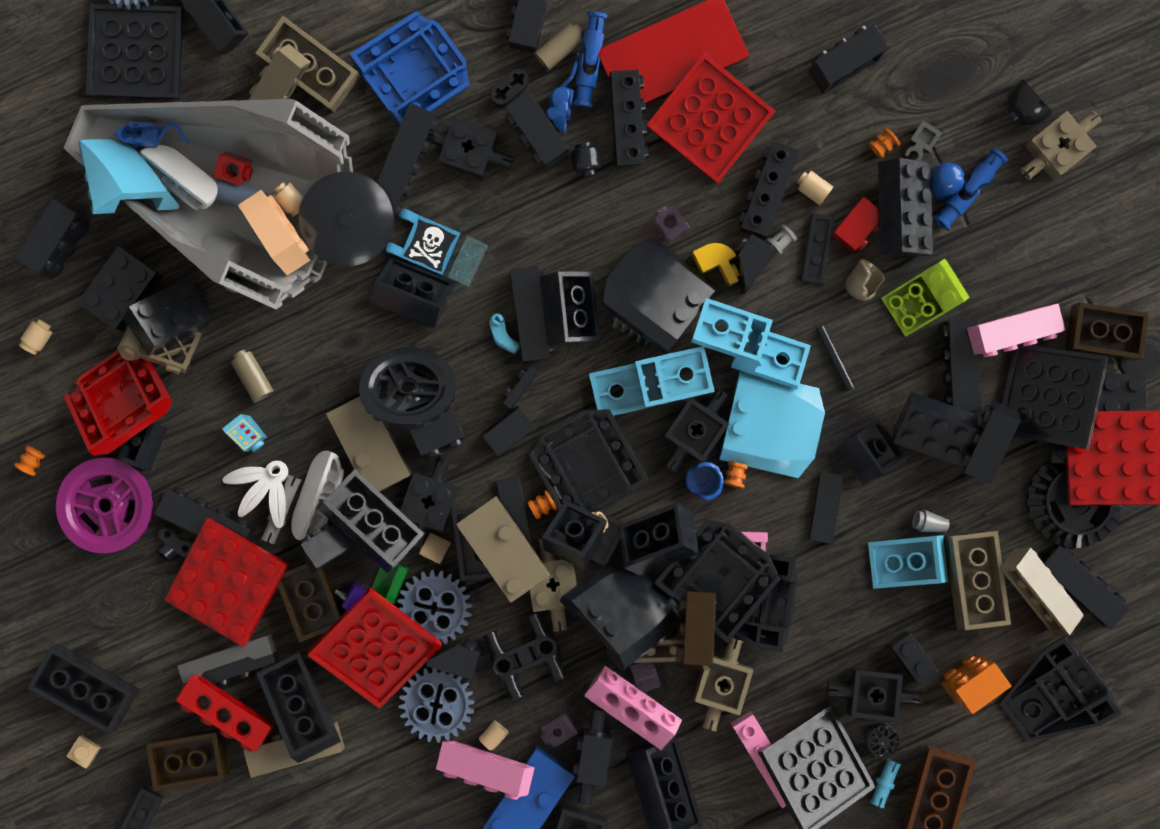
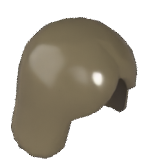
(864, 280)

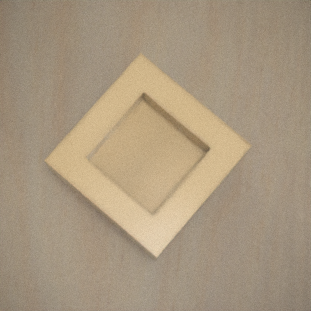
(83, 751)

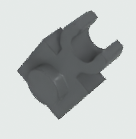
(923, 140)

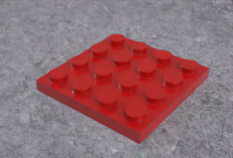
(710, 118)
(1120, 463)
(226, 582)
(374, 648)

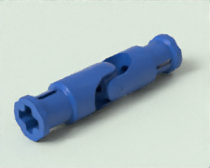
(592, 44)
(980, 177)

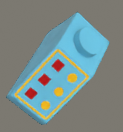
(245, 433)

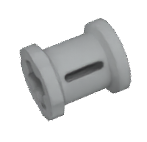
(781, 239)

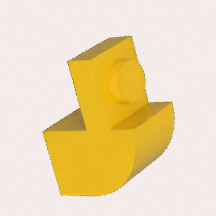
(715, 256)

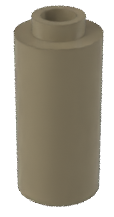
(559, 46)
(251, 376)

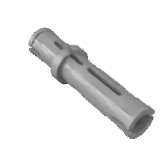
(289, 495)

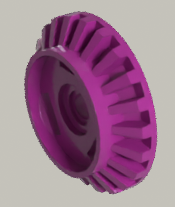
(77, 497)

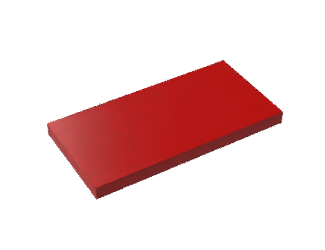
(674, 45)

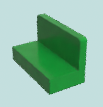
(390, 583)

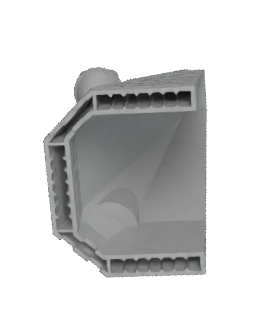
(285, 146)

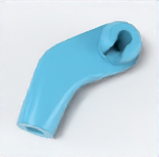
(500, 334)

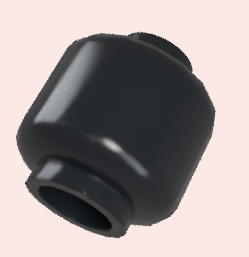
(586, 159)

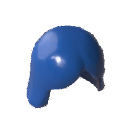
(946, 180)
(704, 480)

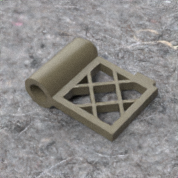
(131, 349)

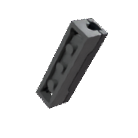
(232, 662)

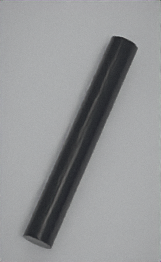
(835, 357)

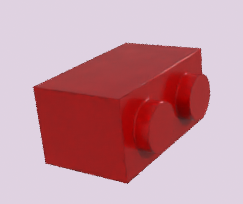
(858, 225)

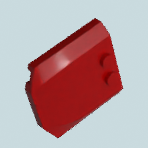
(116, 402)

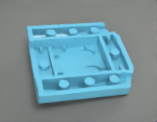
(773, 426)

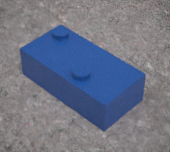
(546, 788)

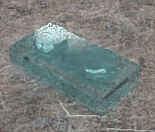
(468, 261)

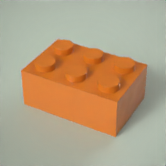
(974, 683)

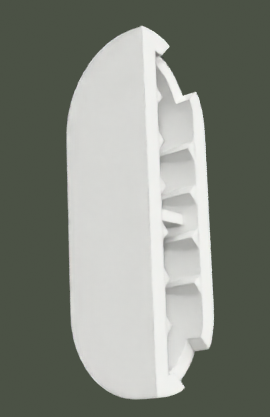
(181, 176)
(322, 479)

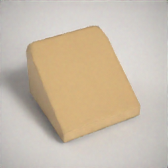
(435, 548)

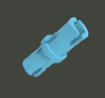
(885, 783)

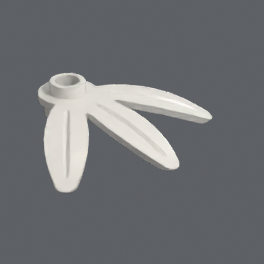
(266, 482)

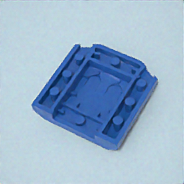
(412, 65)

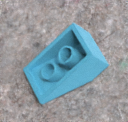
(908, 562)

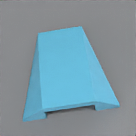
(118, 174)

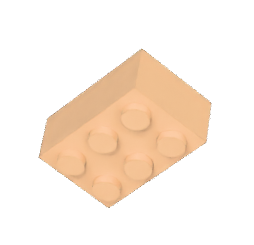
(275, 231)

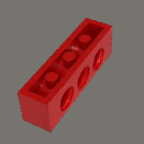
(239, 712)

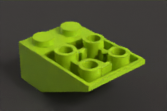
(925, 297)

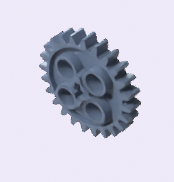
(438, 586)
(456, 708)

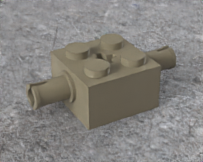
(1067, 133)
(547, 599)
(730, 697)

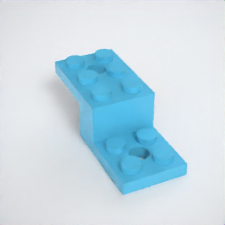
(751, 343)
(652, 381)

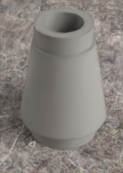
(929, 522)

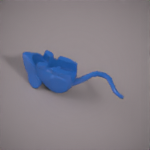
(561, 102)
(145, 134)

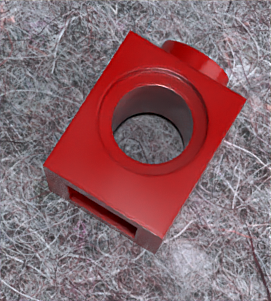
(224, 168)

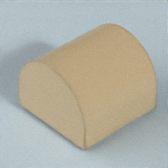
(493, 735)

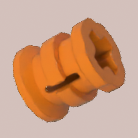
(884, 143)
(30, 460)
(735, 475)
(542, 504)

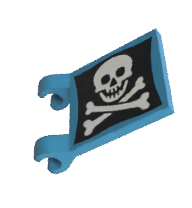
(427, 244)

